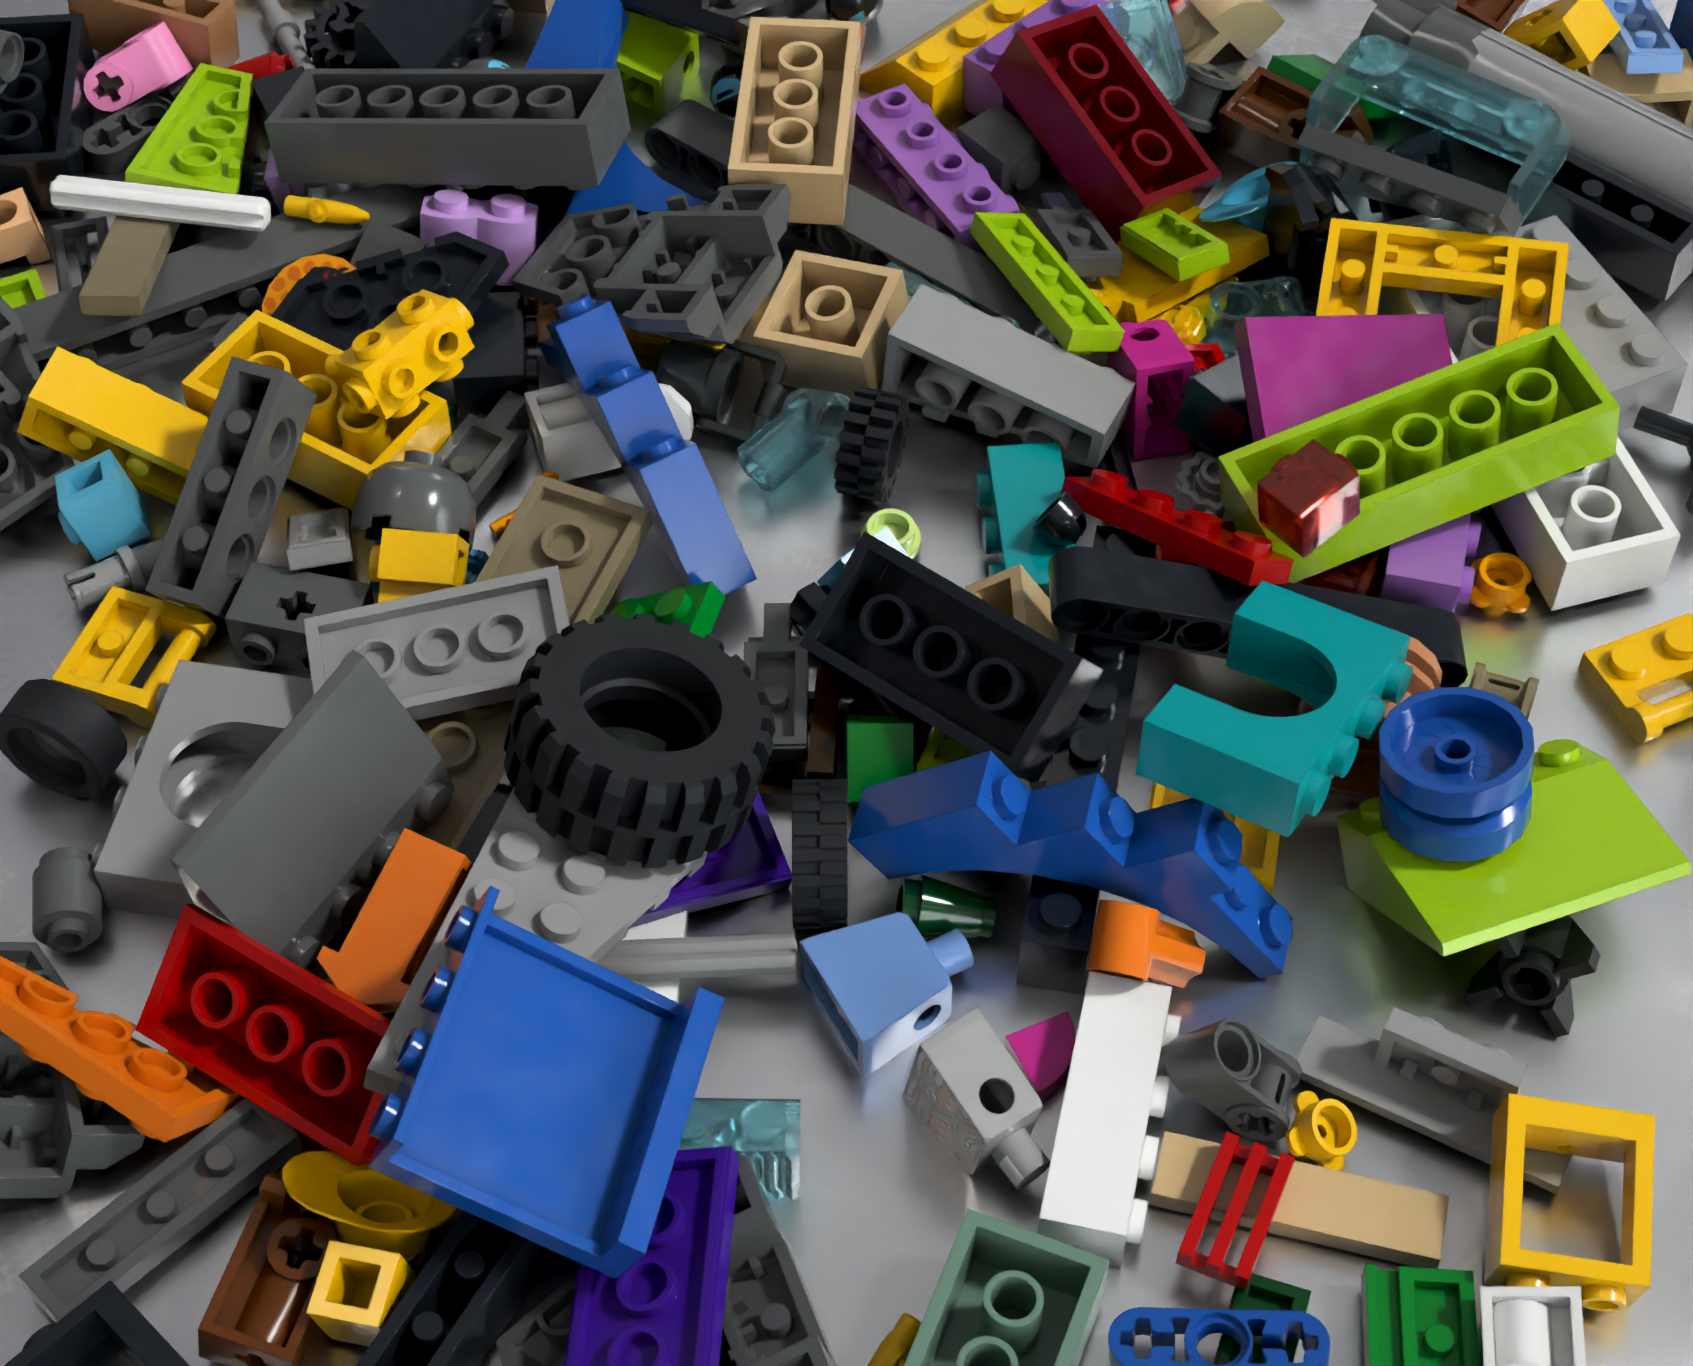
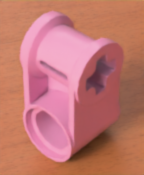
(144, 65)

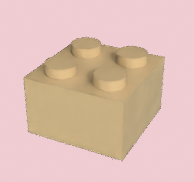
(832, 322)

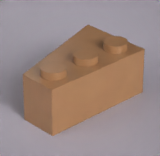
(201, 27)

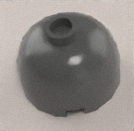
(414, 497)

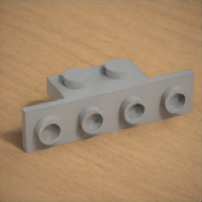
(1424, 1082)

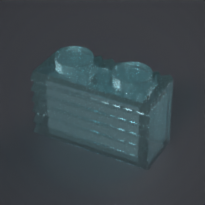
(760, 1129)

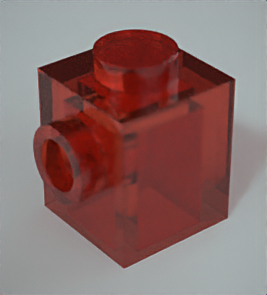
(1308, 497)

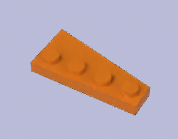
(103, 1059)

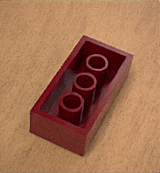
(1103, 120)

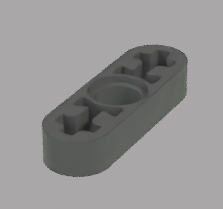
(119, 137)

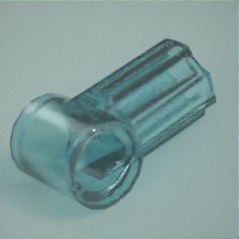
(793, 436)

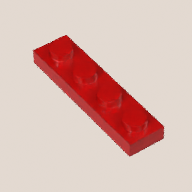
(1189, 533)

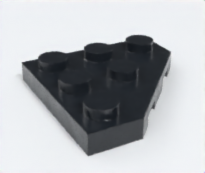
(361, 299)

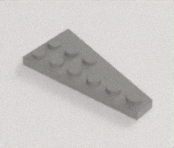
(546, 891)

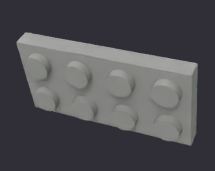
(448, 644)

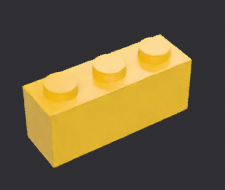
(92, 410)

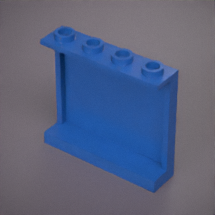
(544, 1091)

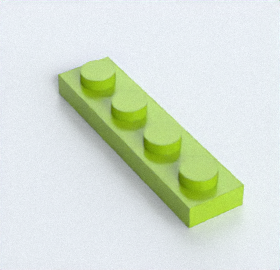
(1047, 283)

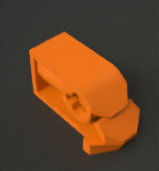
(397, 922)

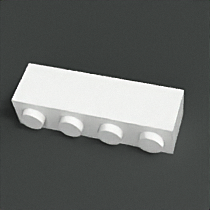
(1105, 1117)

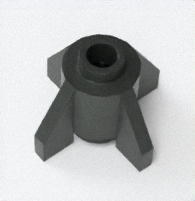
(1538, 970)

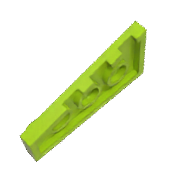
(200, 135)

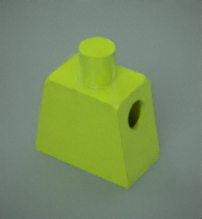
(656, 64)

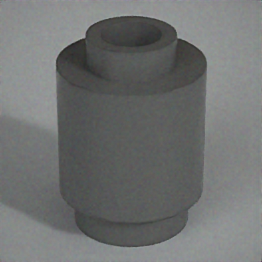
(66, 900)

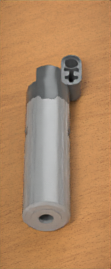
(1603, 122)

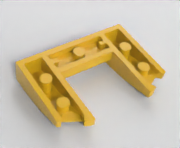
(1518, 271)

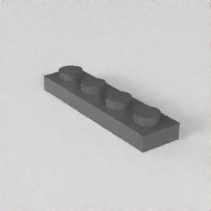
(163, 1209)

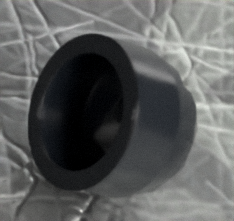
(1061, 522)

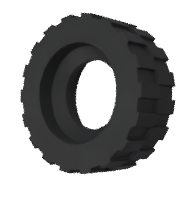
(819, 854)

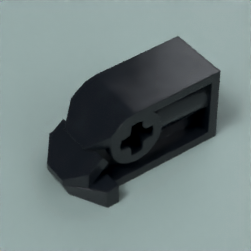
(1300, 223)

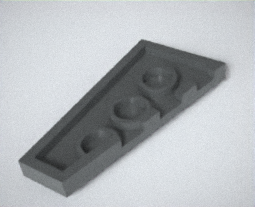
(1408, 184)

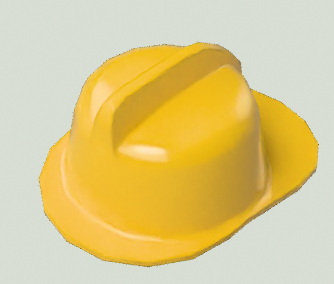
(365, 1204)

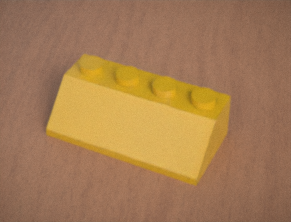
(935, 60)

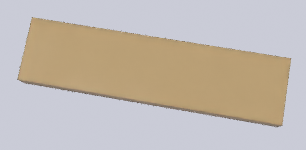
(1316, 1204)

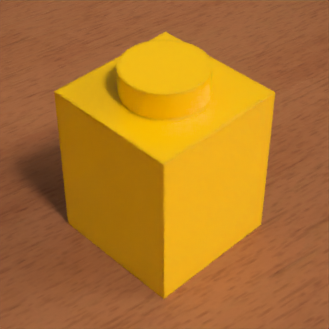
(358, 1291)

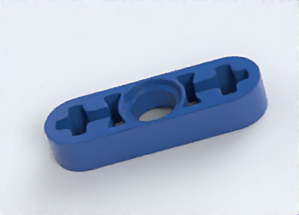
(1196, 1323)

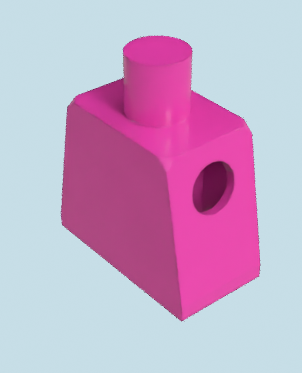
(1159, 367)

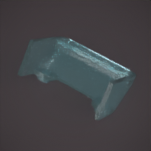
(1449, 100)

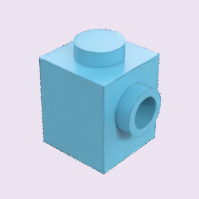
(101, 506)

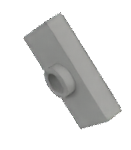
(319, 539)

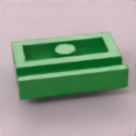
(1419, 1317)

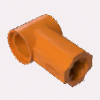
(1139, 946)

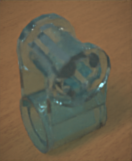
(1259, 298)

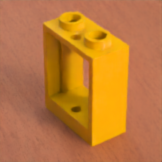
(1580, 1132)

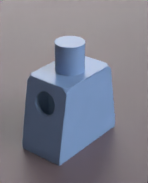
(882, 984)

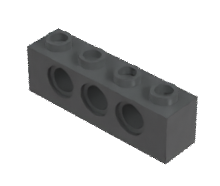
(232, 487)

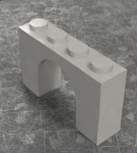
(200, 722)

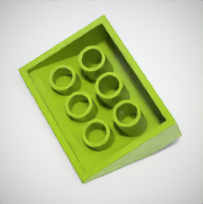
(1579, 850)

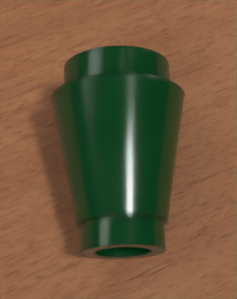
(942, 907)

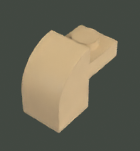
(1210, 24)

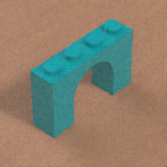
(1279, 766)

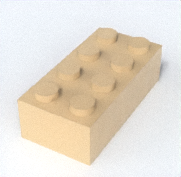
(798, 113)

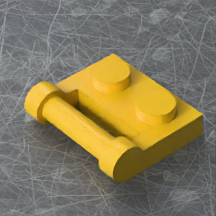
(118, 644)
(1642, 669)

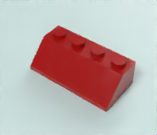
(267, 1031)

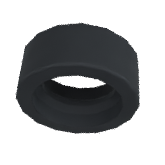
(61, 738)

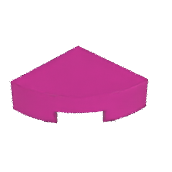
(1044, 1052)

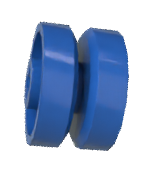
(1455, 773)

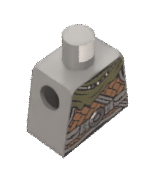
(977, 1100)

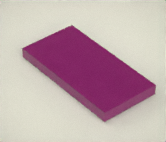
(1322, 363)

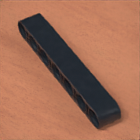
(1195, 606)

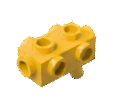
(404, 355)

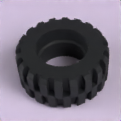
(628, 797)

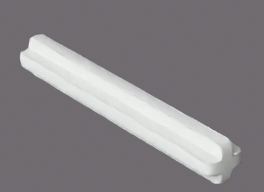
(160, 203)

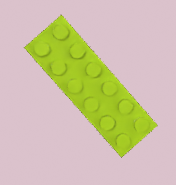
(1442, 444)

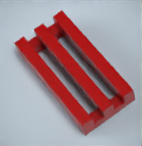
(1254, 1161)

